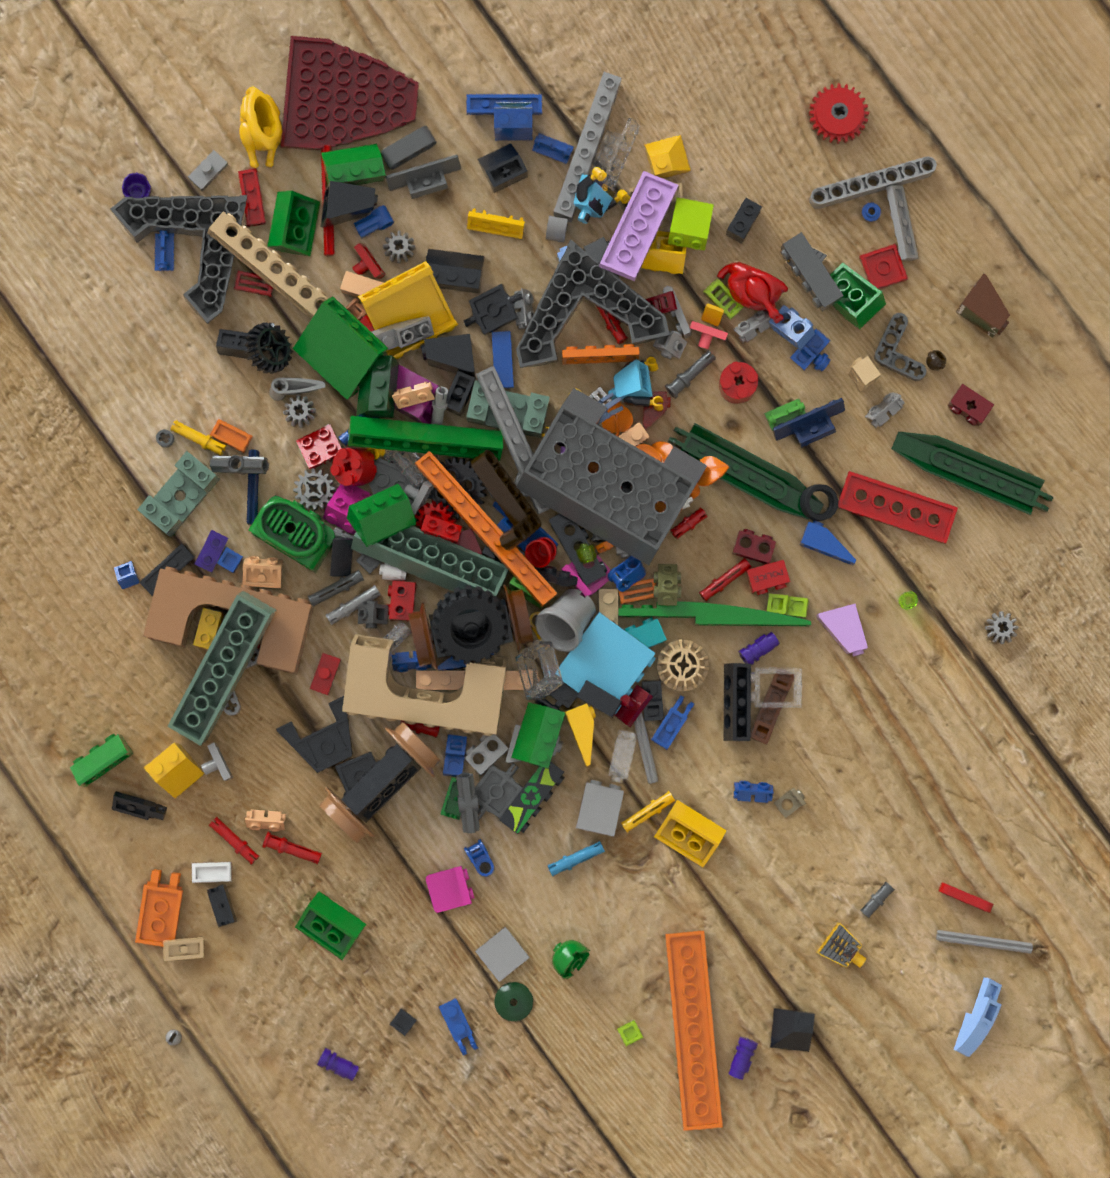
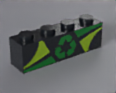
(531, 796)

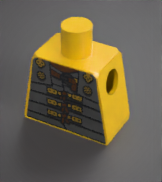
(842, 947)

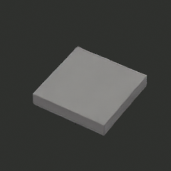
(502, 954)

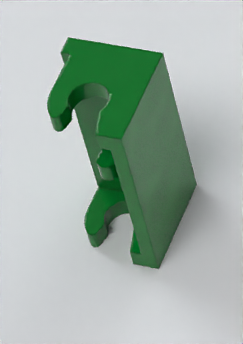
(450, 806)

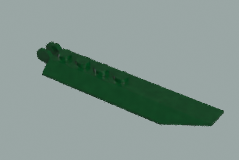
(972, 470)
(748, 471)

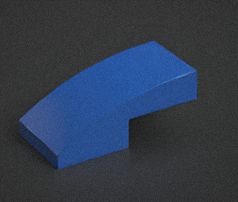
(810, 350)
(454, 755)

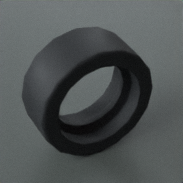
(805, 500)

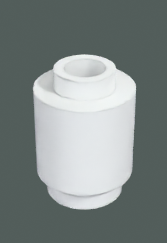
(391, 573)

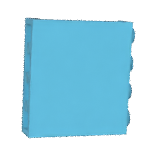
(607, 659)

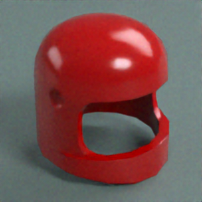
(541, 551)

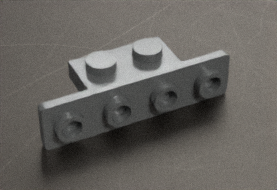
(424, 178)

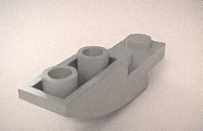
(405, 332)

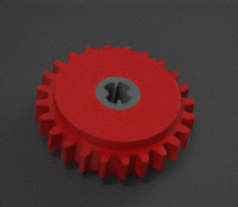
(845, 124)

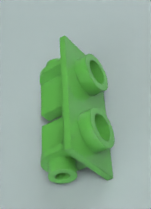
(785, 413)

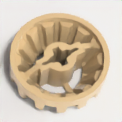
(681, 683)

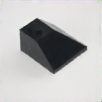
(792, 1029)

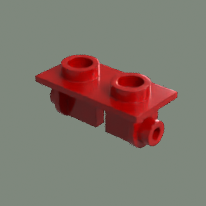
(442, 528)

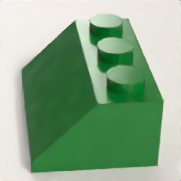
(354, 165)
(293, 223)
(381, 515)
(538, 735)
(100, 760)
(330, 925)

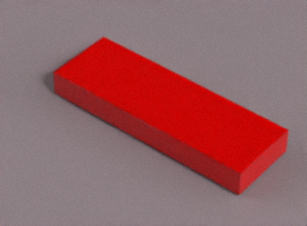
(254, 205)

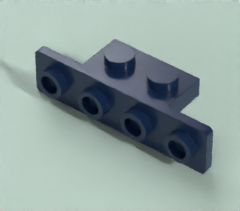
(812, 425)

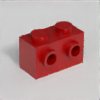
(402, 600)

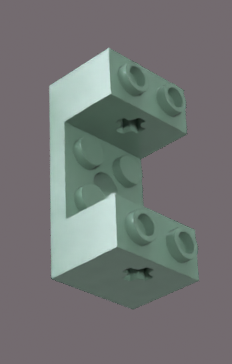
(529, 410)
(189, 477)

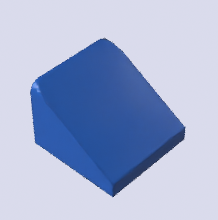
(126, 575)

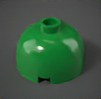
(568, 957)

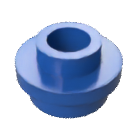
(868, 217)
(821, 362)

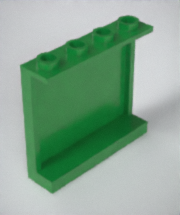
(339, 347)

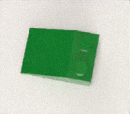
(860, 297)

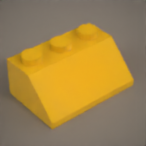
(664, 255)
(690, 833)

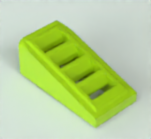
(713, 298)

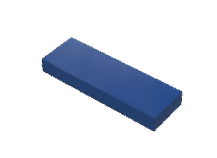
(503, 357)

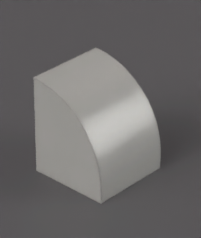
(556, 229)

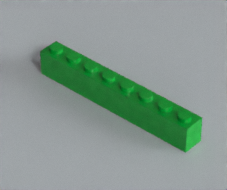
(423, 437)

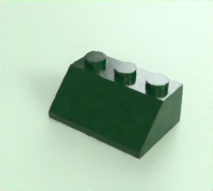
(377, 389)

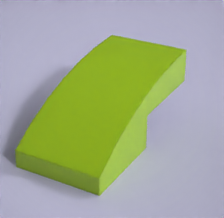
(788, 605)

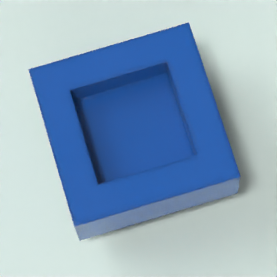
(230, 560)

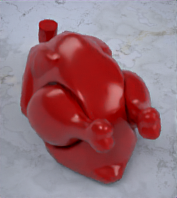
(754, 288)

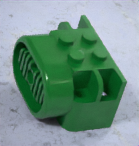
(308, 542)

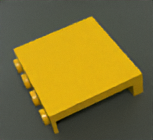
(407, 298)

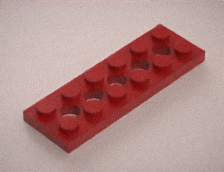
(908, 500)

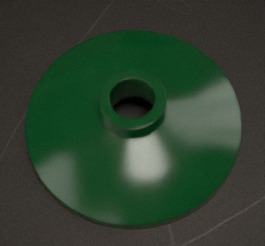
(521, 994)

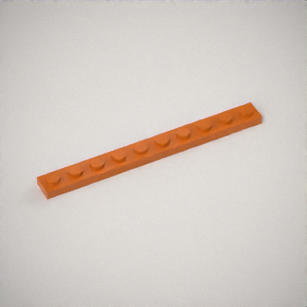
(485, 528)

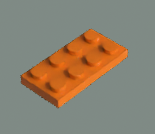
(592, 355)

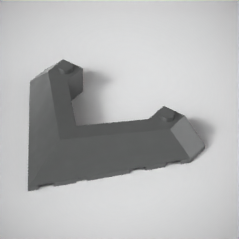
(189, 217)
(580, 278)

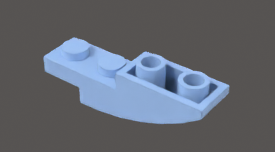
(978, 1024)

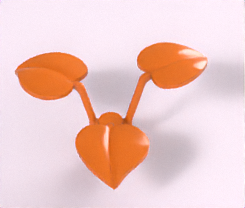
(620, 423)
(714, 470)

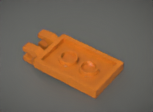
(159, 910)

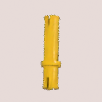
(205, 441)
(665, 800)

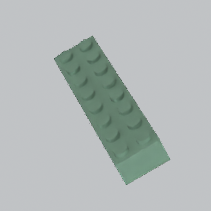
(436, 560)
(222, 668)

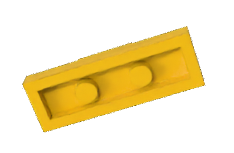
(495, 224)

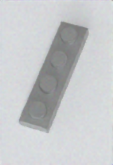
(902, 222)

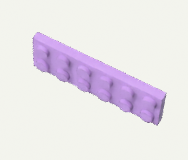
(638, 226)

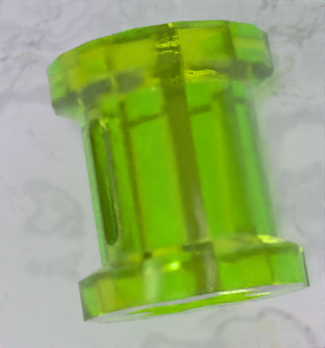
(902, 600)

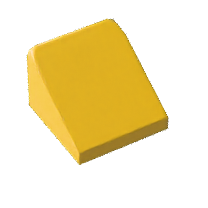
(712, 314)

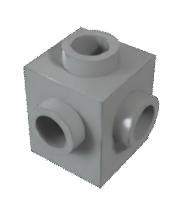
(671, 345)

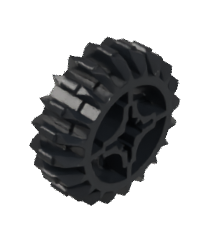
(268, 348)

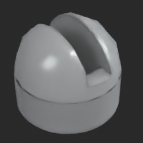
(177, 1039)

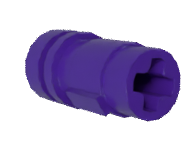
(759, 648)
(741, 1060)
(338, 1065)

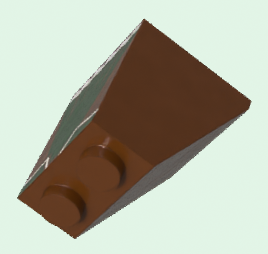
(985, 308)

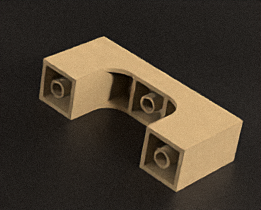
(376, 694)

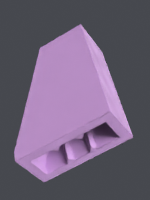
(845, 628)

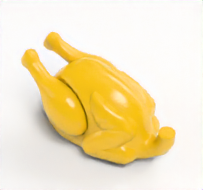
(259, 125)

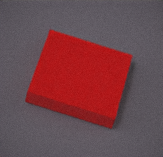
(883, 267)

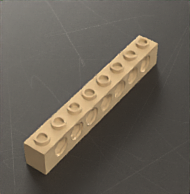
(263, 269)

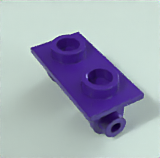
(211, 551)

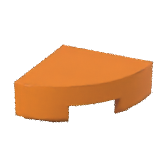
(605, 546)

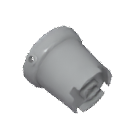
(566, 620)

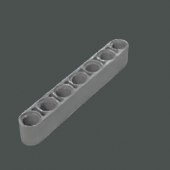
(866, 189)

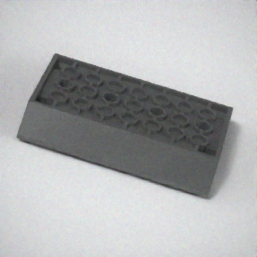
(598, 497)

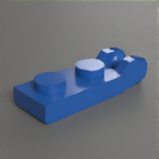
(671, 724)
(457, 1024)

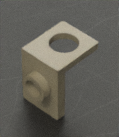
(797, 799)

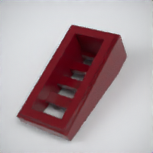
(670, 300)

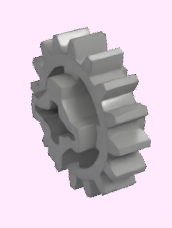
(308, 496)

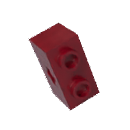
(980, 405)

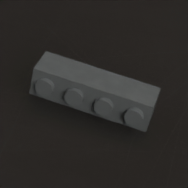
(811, 271)

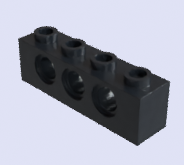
(588, 576)
(737, 702)

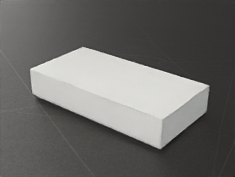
(211, 872)

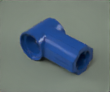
(377, 220)

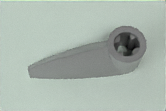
(293, 386)

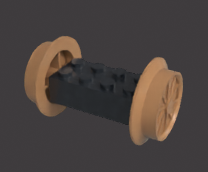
(379, 783)

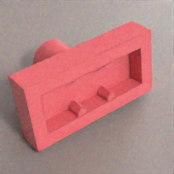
(707, 334)

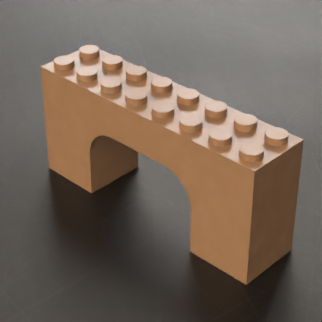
(182, 596)

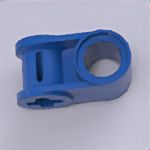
(628, 573)
(479, 857)

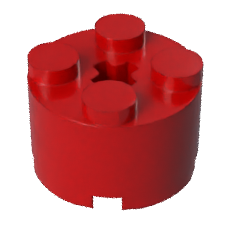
(745, 390)
(354, 466)

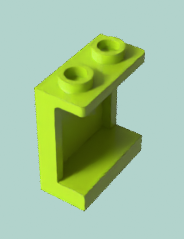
(690, 224)

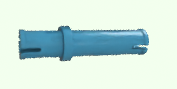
(576, 858)

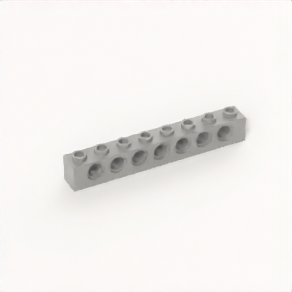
(588, 143)

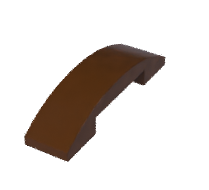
(768, 716)

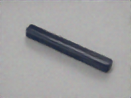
(252, 494)

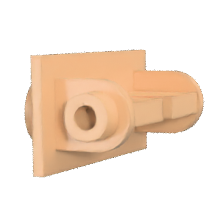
(408, 397)
(274, 822)

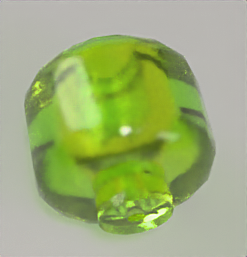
(586, 553)

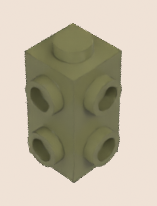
(667, 584)

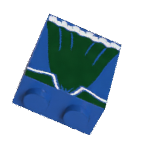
(513, 121)

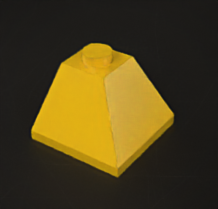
(667, 157)

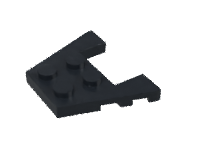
(326, 745)

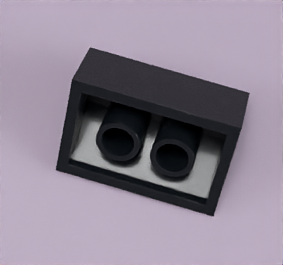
(456, 270)

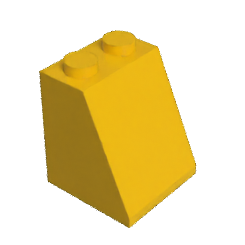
(174, 770)

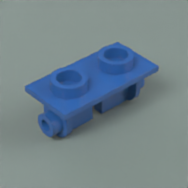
(552, 148)
(164, 251)
(402, 662)
(744, 789)

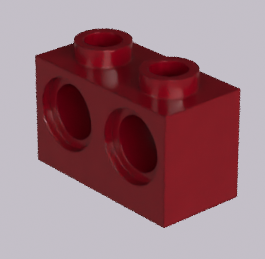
(752, 552)

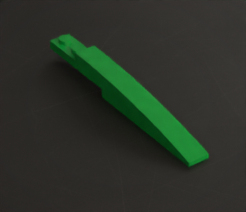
(713, 614)

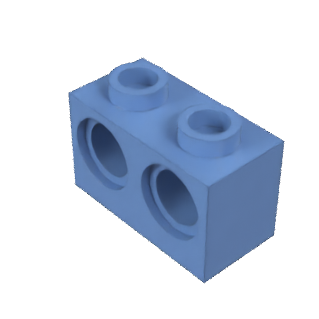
(789, 329)

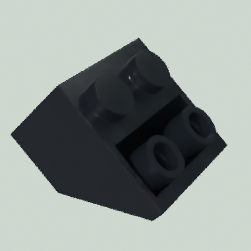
(503, 167)

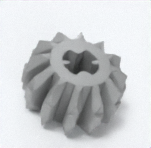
(391, 247)
(306, 407)
(1008, 626)

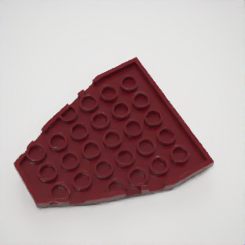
(341, 96)

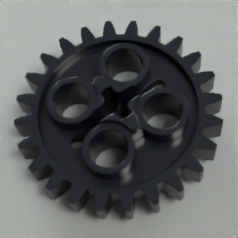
(463, 473)

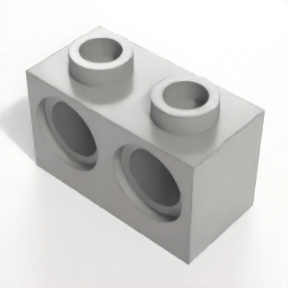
(490, 757)

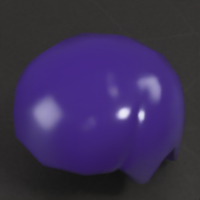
(136, 186)

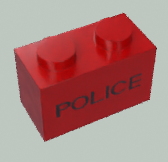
(767, 577)

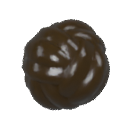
(936, 360)

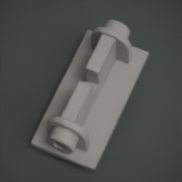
(526, 308)
(747, 328)
(891, 403)

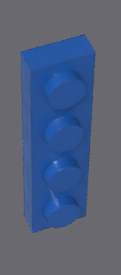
(484, 103)

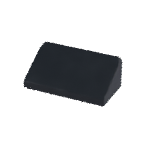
(341, 557)

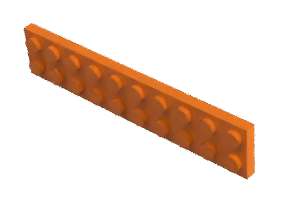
(693, 1030)

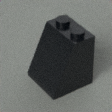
(346, 203)
(450, 354)

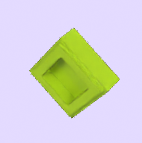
(630, 1033)

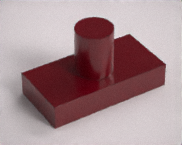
(633, 705)

